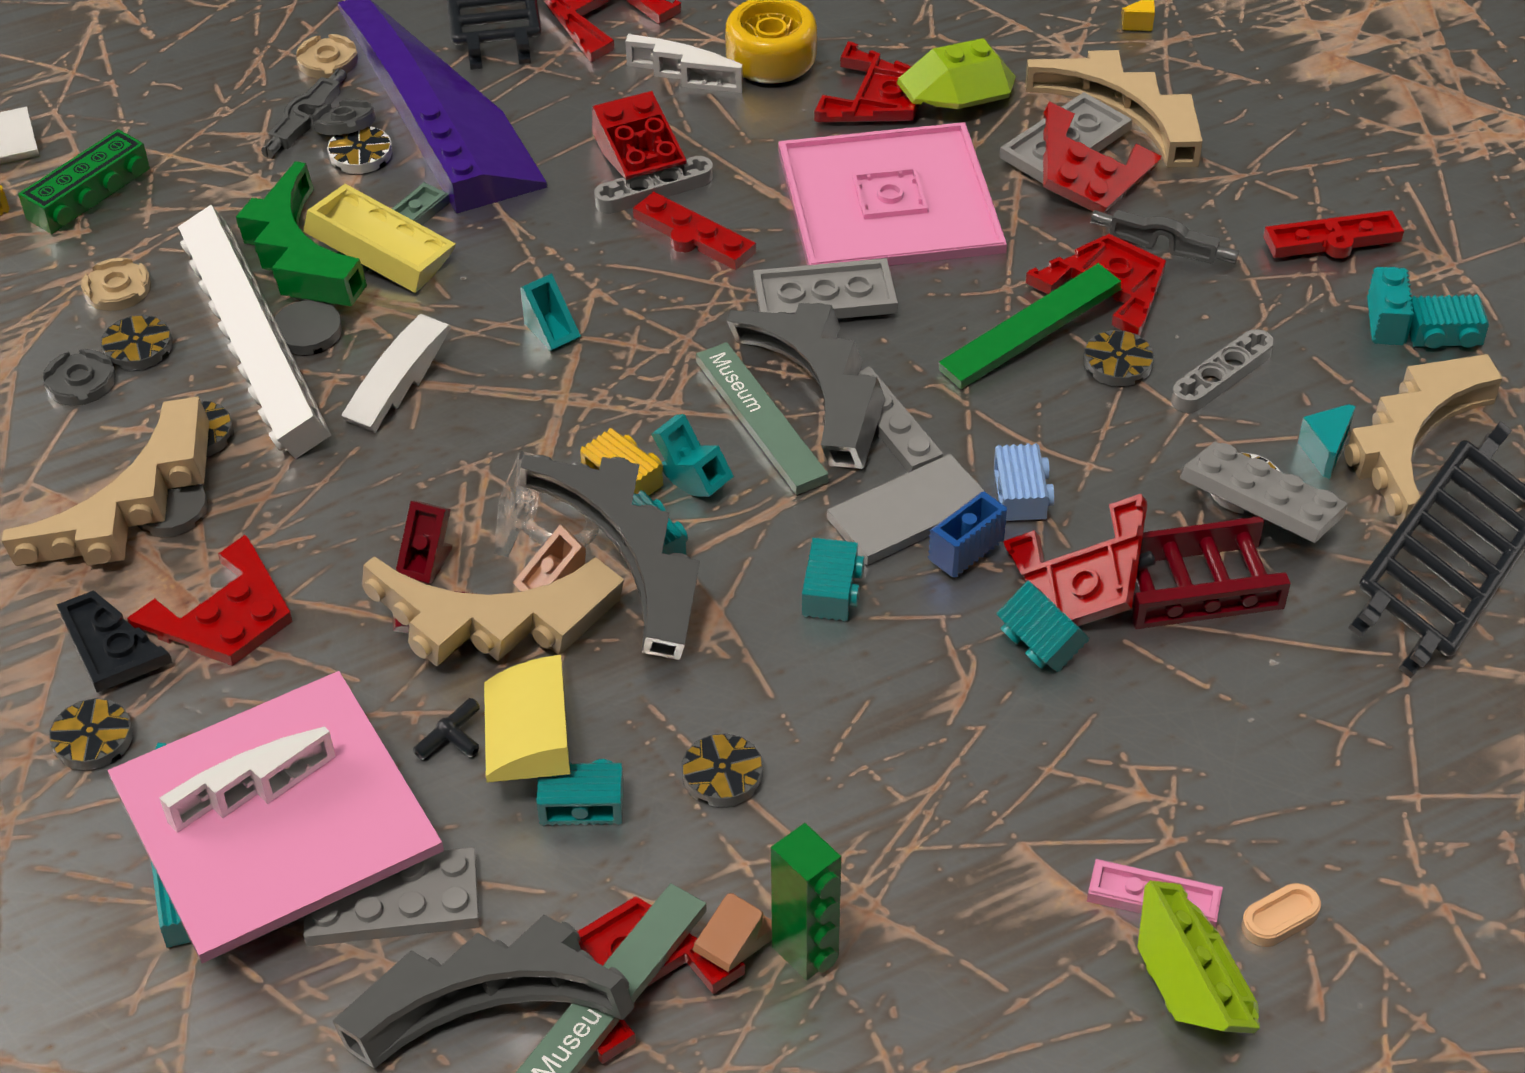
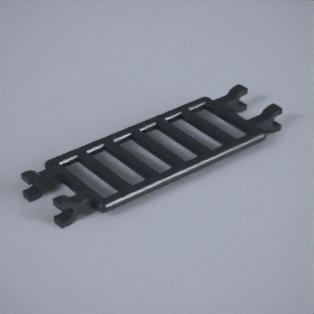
(474, 38)
(1419, 516)

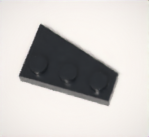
(108, 643)

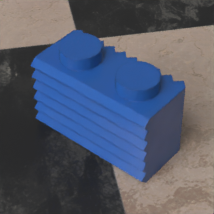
(967, 534)

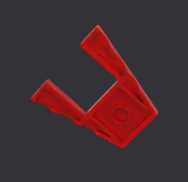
(591, 39)

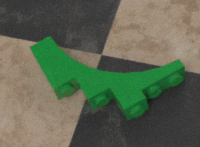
(297, 261)

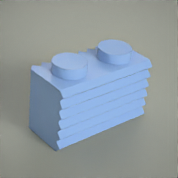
(1022, 482)

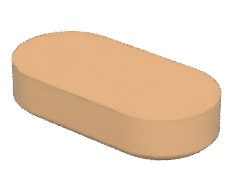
(1281, 914)

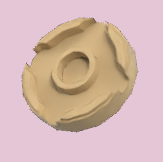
(323, 56)
(116, 284)

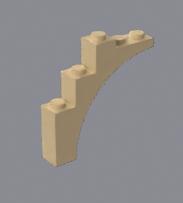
(1164, 118)
(1403, 420)
(136, 497)
(494, 622)

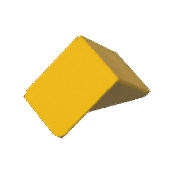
(1138, 16)

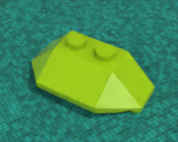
(958, 76)
(1193, 963)

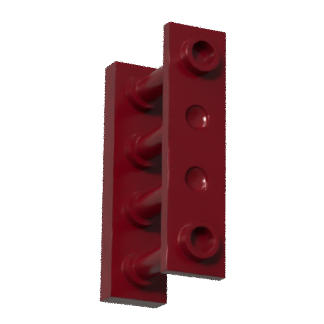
(1208, 600)

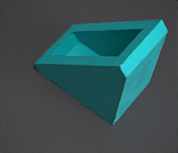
(547, 313)
(1324, 436)

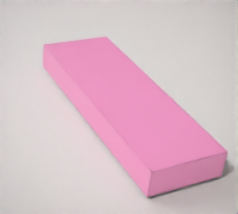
(1124, 887)

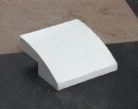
(16, 136)

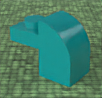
(686, 463)

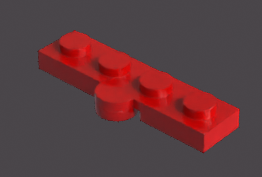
(691, 229)
(1333, 235)

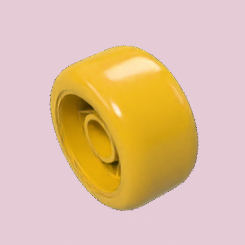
(772, 39)

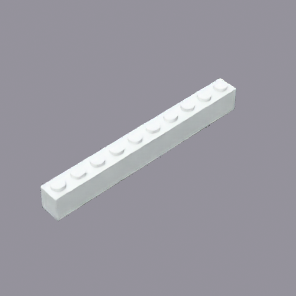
(253, 334)

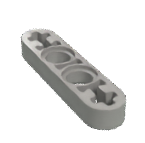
(611, 196)
(1217, 366)

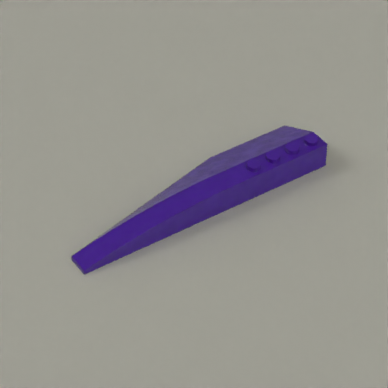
(452, 122)

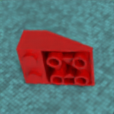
(635, 135)

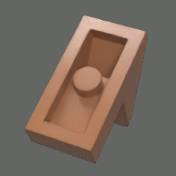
(555, 559)
(733, 933)

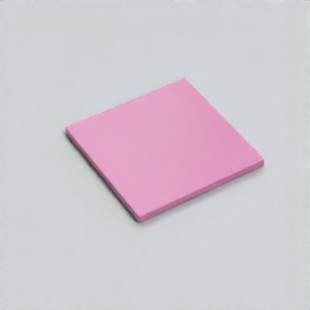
(891, 196)
(284, 857)

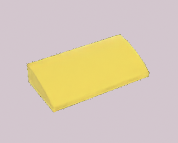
(378, 237)
(526, 722)

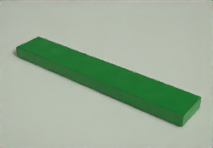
(1029, 326)

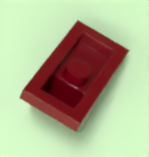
(423, 542)

